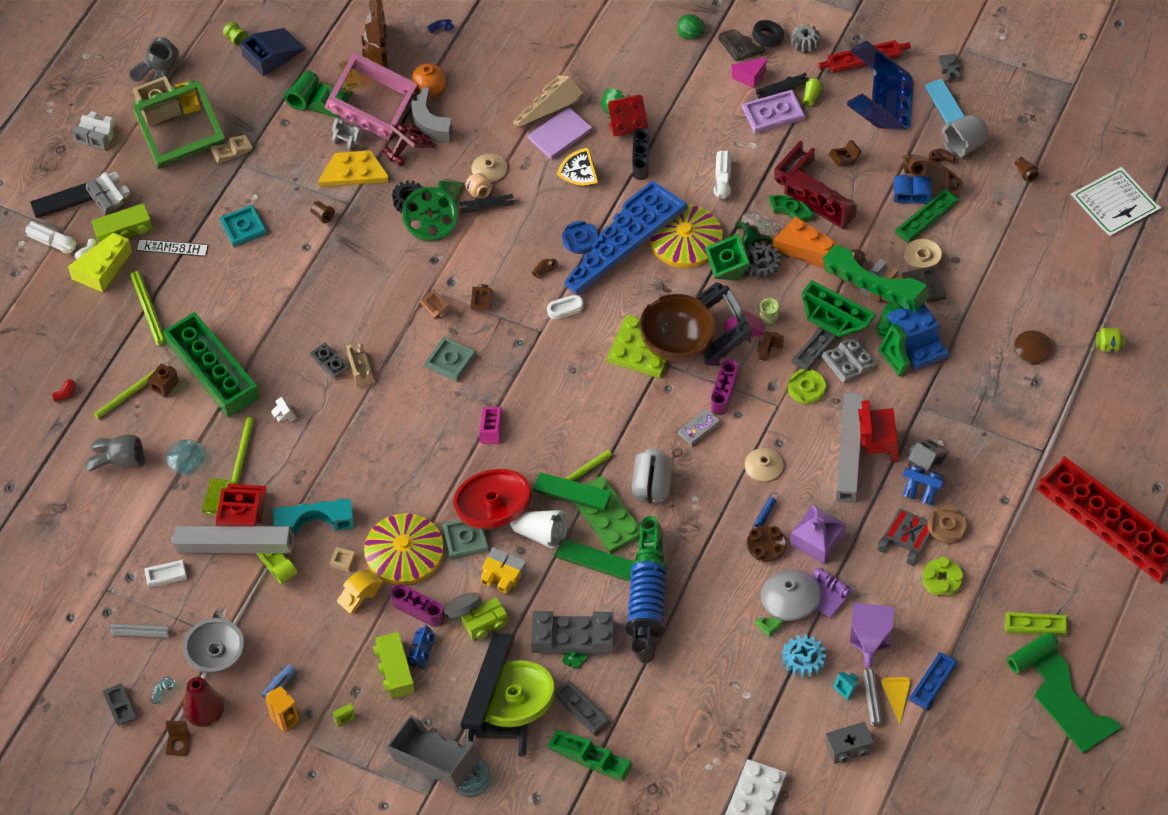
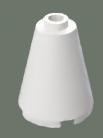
(542, 527)

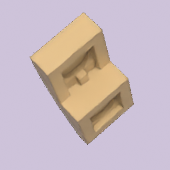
(234, 148)

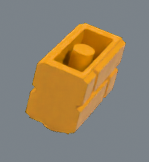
(282, 708)

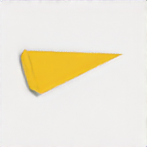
(896, 691)

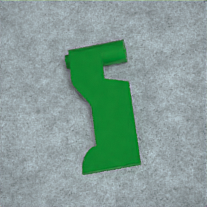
(1057, 693)

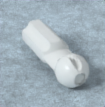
(723, 174)
(51, 237)

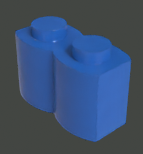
(912, 189)

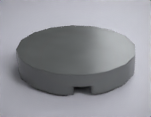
(462, 604)

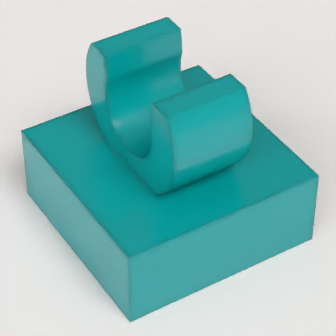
(846, 684)

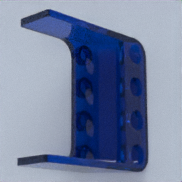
(891, 91)

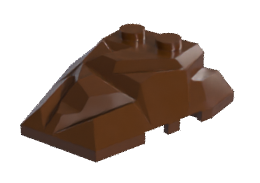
(375, 34)

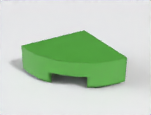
(769, 625)

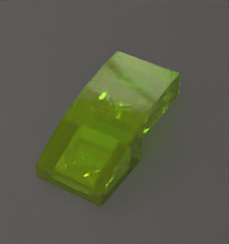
(211, 499)

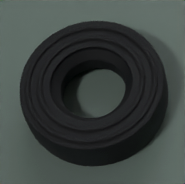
(770, 26)

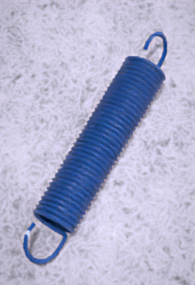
(765, 511)

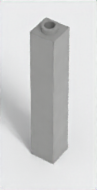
(849, 448)
(233, 539)

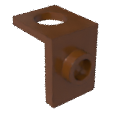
(177, 732)

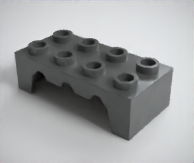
(433, 753)

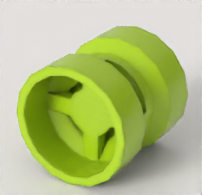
(232, 31)

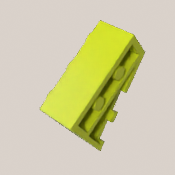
(101, 262)

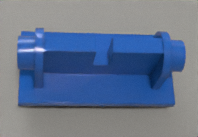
(424, 640)

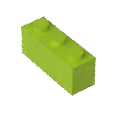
(123, 223)
(393, 665)

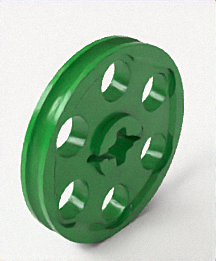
(432, 206)

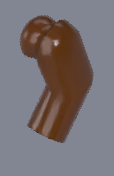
(543, 266)

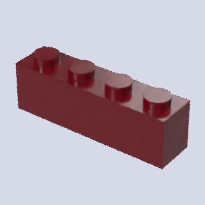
(821, 199)

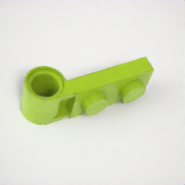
(278, 565)

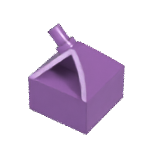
(818, 534)
(871, 629)

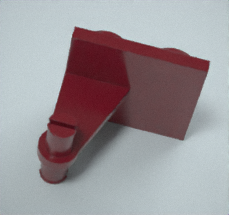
(408, 135)

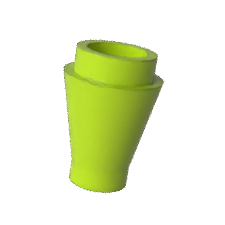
(812, 91)

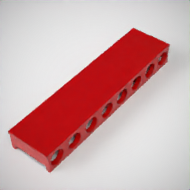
(1108, 517)

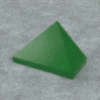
(452, 188)

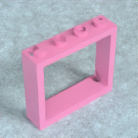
(380, 75)

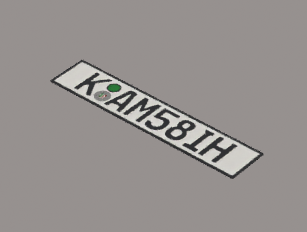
(172, 247)

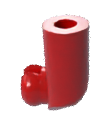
(66, 392)

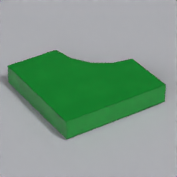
(894, 350)

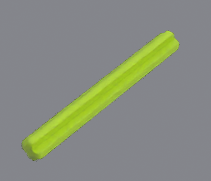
(148, 308)

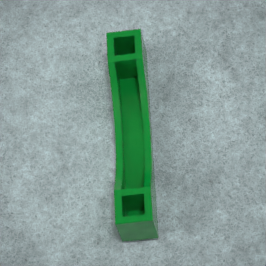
(905, 292)

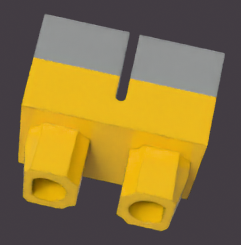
(503, 569)

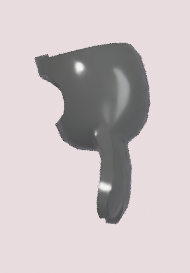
(159, 56)
(118, 452)

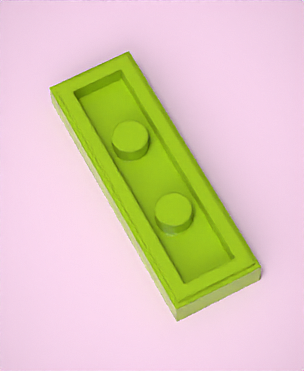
(1035, 623)

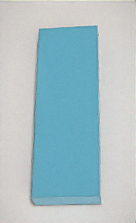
(944, 101)

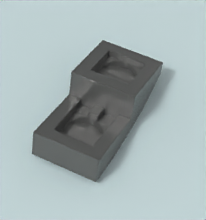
(119, 704)

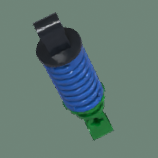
(647, 591)

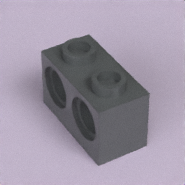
(928, 454)

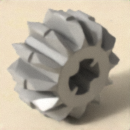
(805, 38)

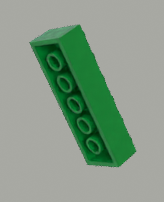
(211, 364)

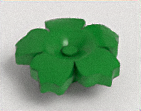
(574, 659)

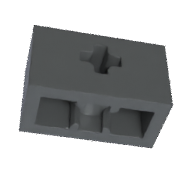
(849, 742)

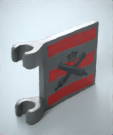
(908, 532)

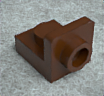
(481, 297)

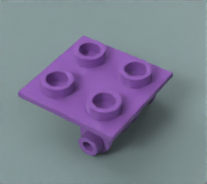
(832, 592)

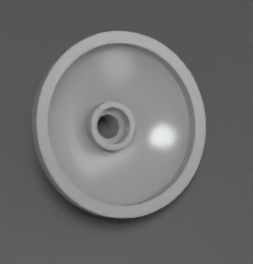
(791, 602)
(212, 636)

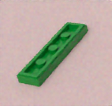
(926, 216)
(572, 491)
(595, 559)

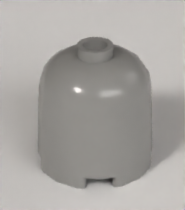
(965, 135)

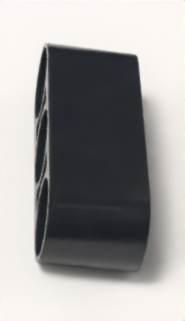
(640, 154)

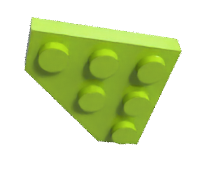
(631, 351)

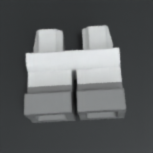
(94, 131)
(105, 192)

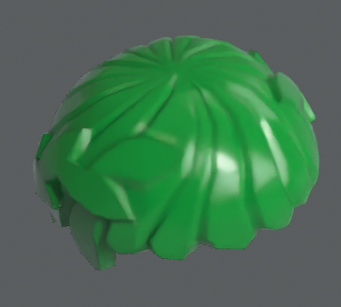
(690, 26)

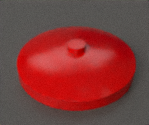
(492, 498)

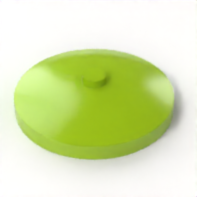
(521, 694)

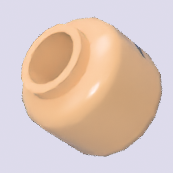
(478, 186)

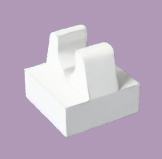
(283, 411)

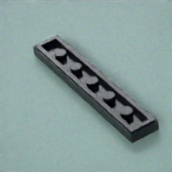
(487, 681)

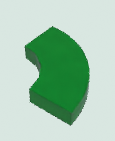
(788, 206)

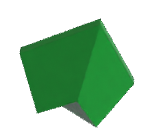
(321, 95)

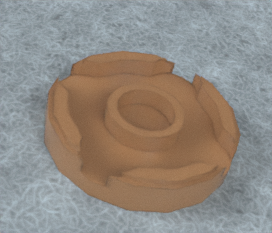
(947, 524)

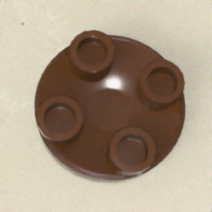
(1033, 346)
(766, 543)

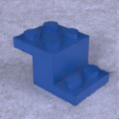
(922, 334)

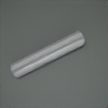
(140, 630)
(872, 697)

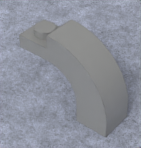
(435, 127)

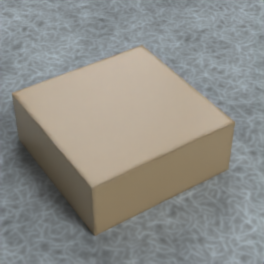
(342, 559)

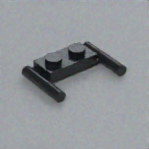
(493, 731)

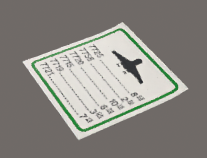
(1115, 201)

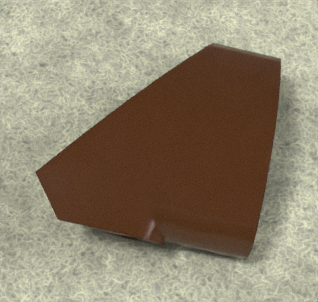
(918, 165)

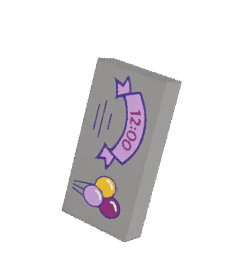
(698, 427)

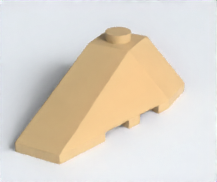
(556, 95)

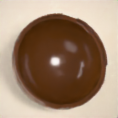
(677, 327)

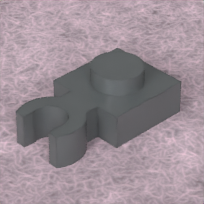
(950, 65)

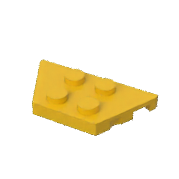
(352, 169)

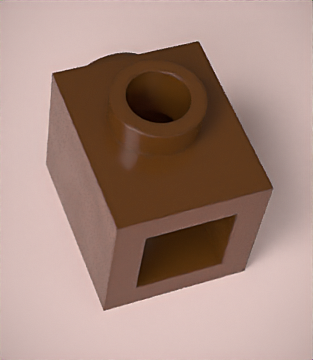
(163, 380)

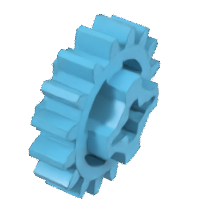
(803, 656)

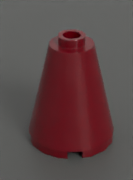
(202, 703)

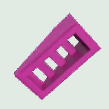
(490, 426)

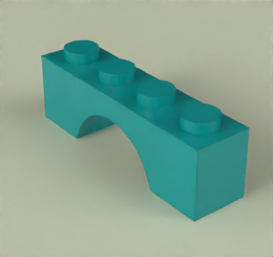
(336, 513)

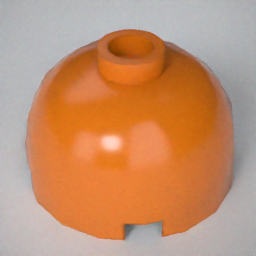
(431, 77)

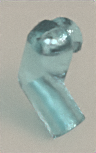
(159, 687)

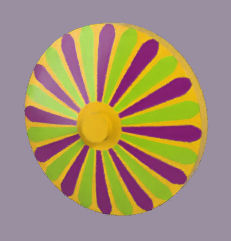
(685, 238)
(404, 549)

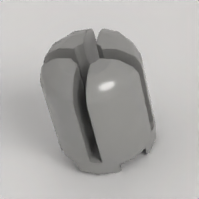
(644, 464)

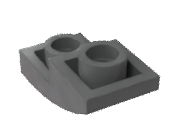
(328, 360)

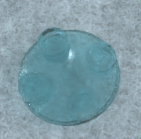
(185, 456)

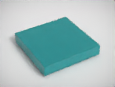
(243, 225)

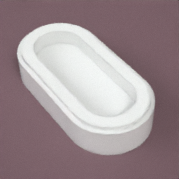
(565, 307)

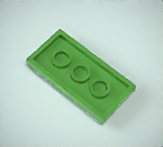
(615, 525)

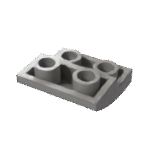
(849, 360)

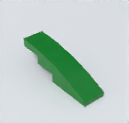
(589, 755)

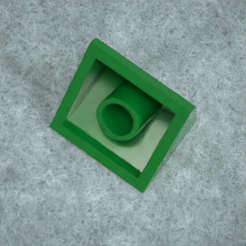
(728, 258)

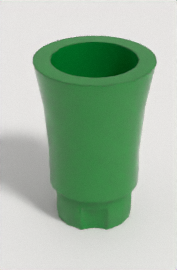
(302, 90)

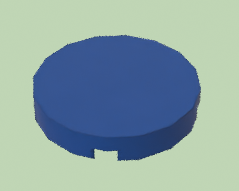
(579, 237)

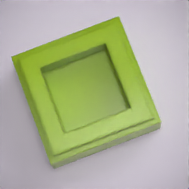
(344, 715)

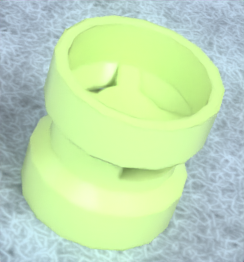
(769, 311)

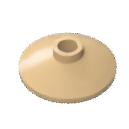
(490, 165)
(922, 253)
(764, 471)

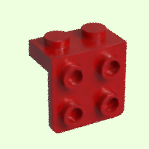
(627, 115)

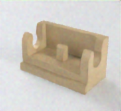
(360, 365)

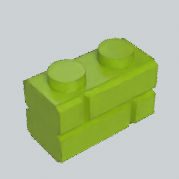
(485, 619)

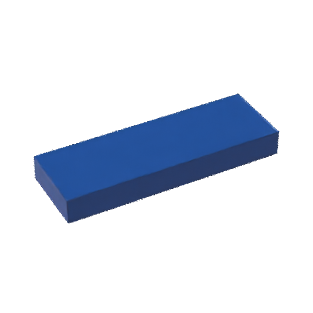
(933, 681)

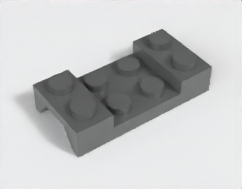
(572, 633)

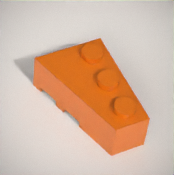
(803, 242)

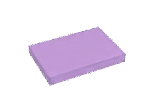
(773, 111)
(560, 133)

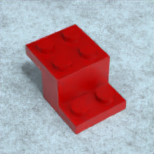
(878, 431)
(241, 505)

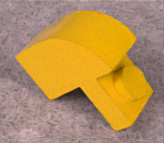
(359, 586)

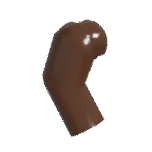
(941, 154)

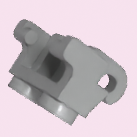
(347, 132)

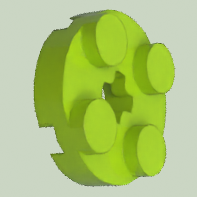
(945, 567)

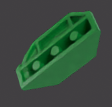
(834, 311)

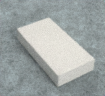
(165, 573)

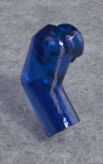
(447, 23)

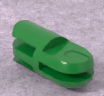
(884, 323)

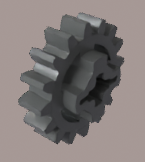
(761, 260)

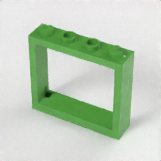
(185, 151)

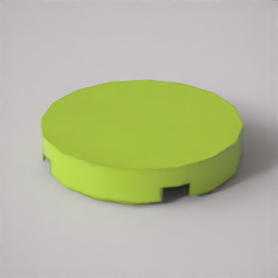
(806, 386)

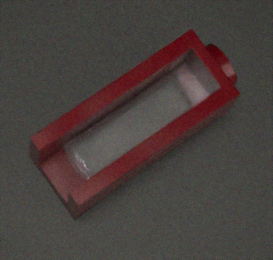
(793, 161)

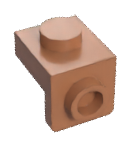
(435, 304)

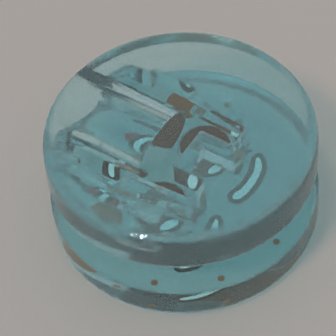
(476, 781)

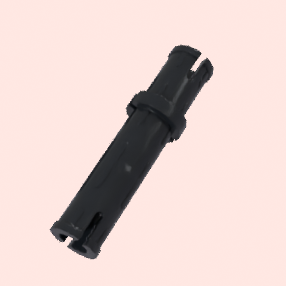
(788, 83)
(485, 203)

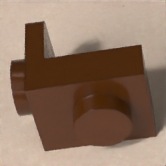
(847, 155)
(770, 339)

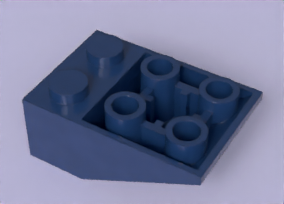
(270, 49)

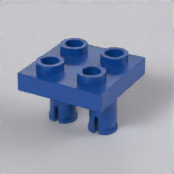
(917, 475)

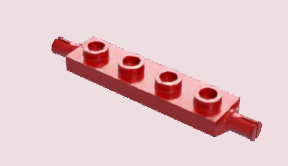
(847, 60)

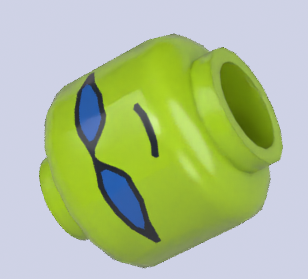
(1110, 340)

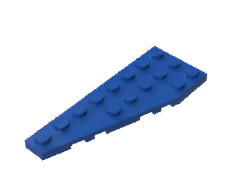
(637, 222)

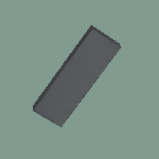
(814, 349)
(581, 707)

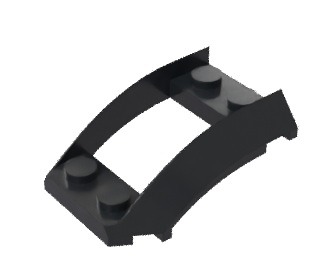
(735, 335)

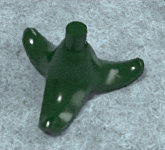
(751, 234)

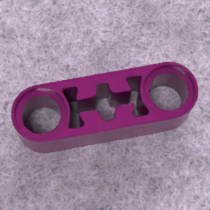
(725, 396)
(417, 605)

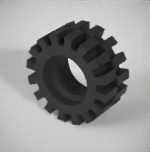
(403, 190)

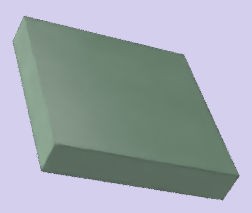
(450, 359)
(464, 539)

